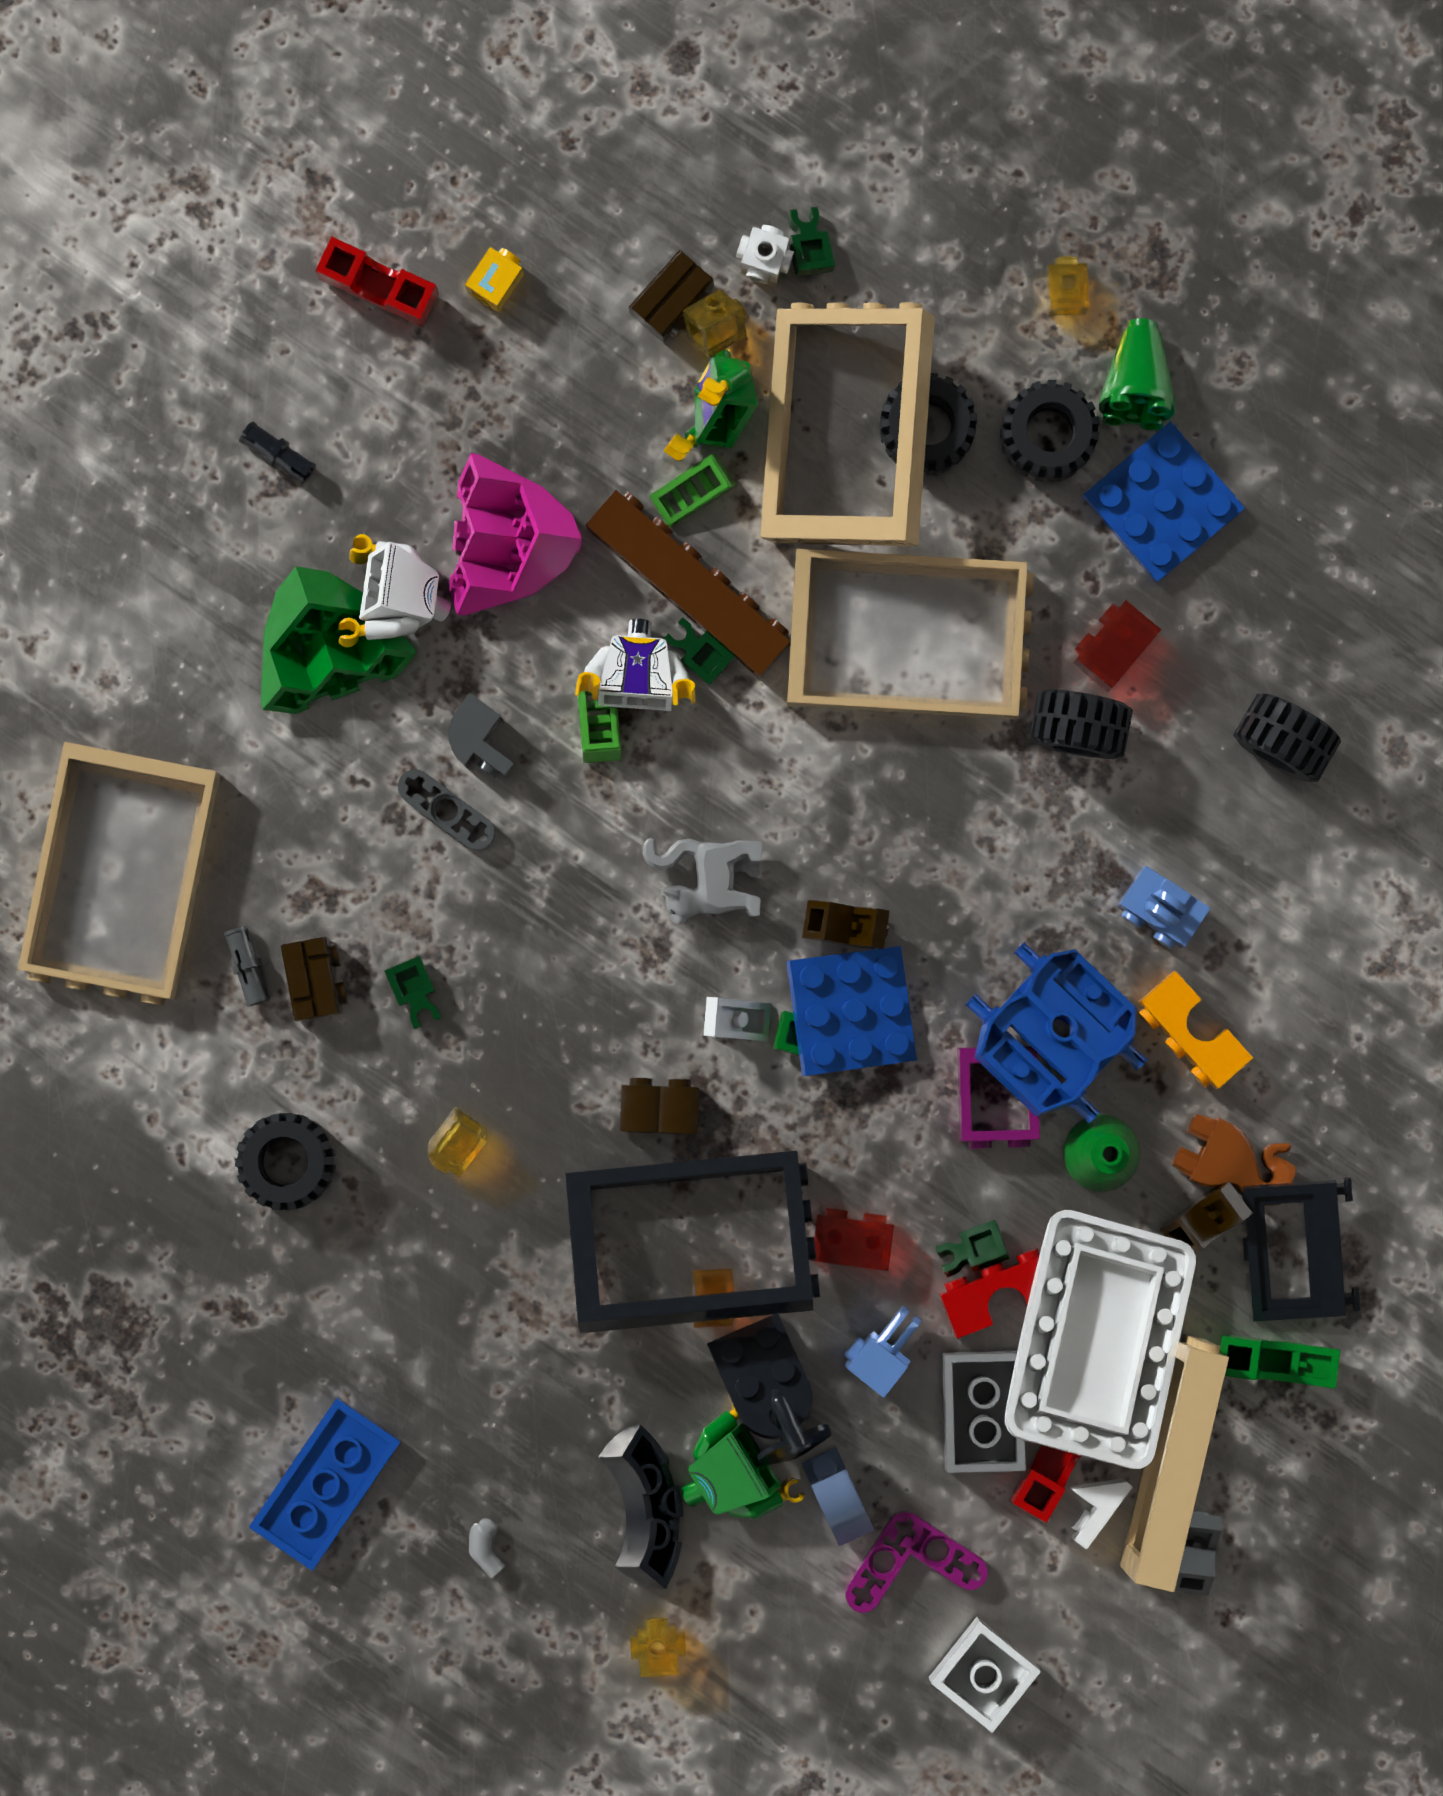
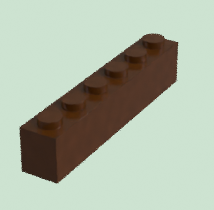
(688, 584)

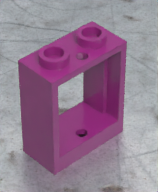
(984, 1139)

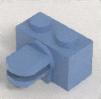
(1163, 908)
(877, 1360)

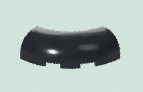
(650, 1506)

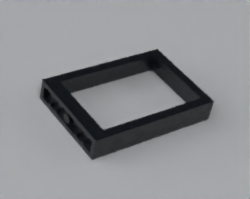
(597, 1317)

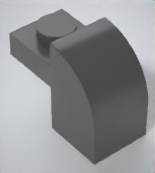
(468, 735)
(1198, 1559)

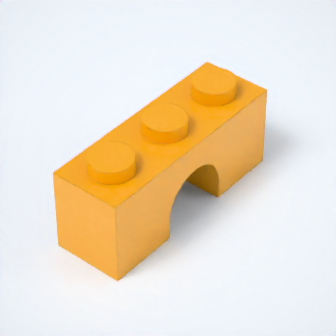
(1168, 1008)

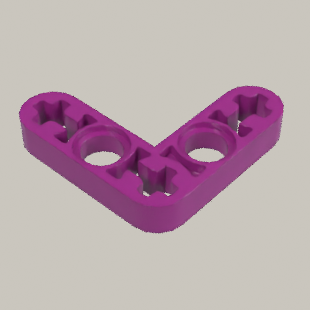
(917, 1547)

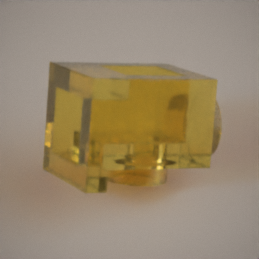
(1063, 300)

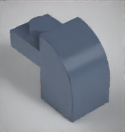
(837, 1496)

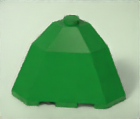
(303, 645)

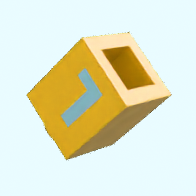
(495, 278)

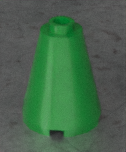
(1085, 1149)

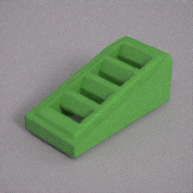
(721, 473)
(602, 751)

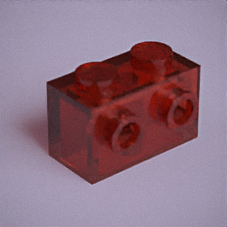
(1116, 645)
(853, 1241)

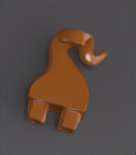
(1229, 1157)

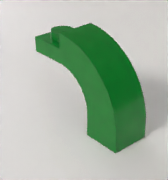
(1280, 1361)

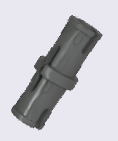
(247, 966)

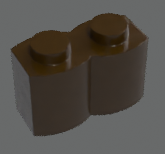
(659, 1108)

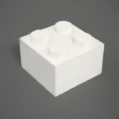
(984, 1674)

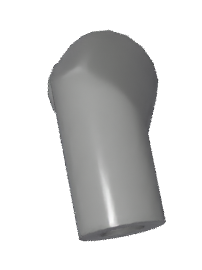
(480, 1547)

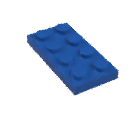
(324, 1483)

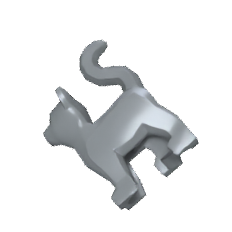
(715, 877)

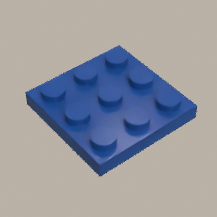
(1163, 502)
(851, 1010)

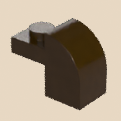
(846, 924)
(1208, 1217)

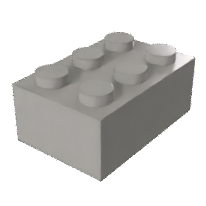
(974, 1413)

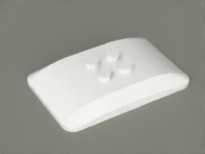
(1100, 1339)

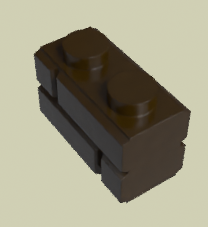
(668, 294)
(313, 978)

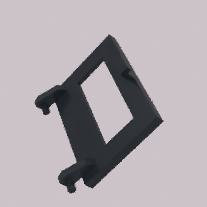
(1323, 1250)

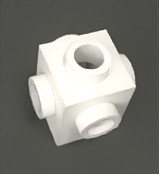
(767, 268)

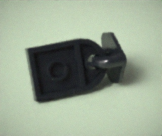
(766, 1379)

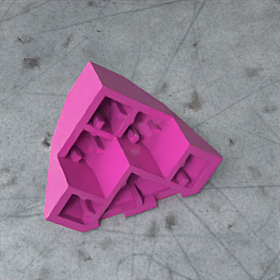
(508, 538)

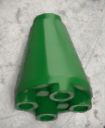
(1138, 380)

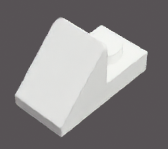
(737, 1019)
(1105, 1498)

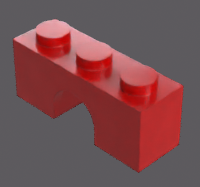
(381, 286)
(968, 1301)
(1044, 1482)

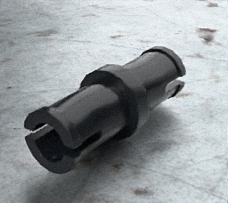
(277, 452)

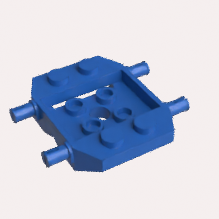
(1098, 1023)

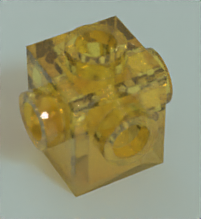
(658, 1662)

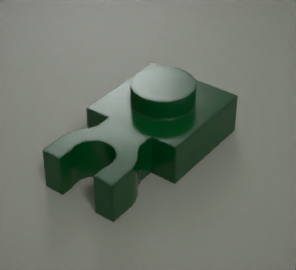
(811, 248)
(703, 654)
(412, 985)
(979, 1248)

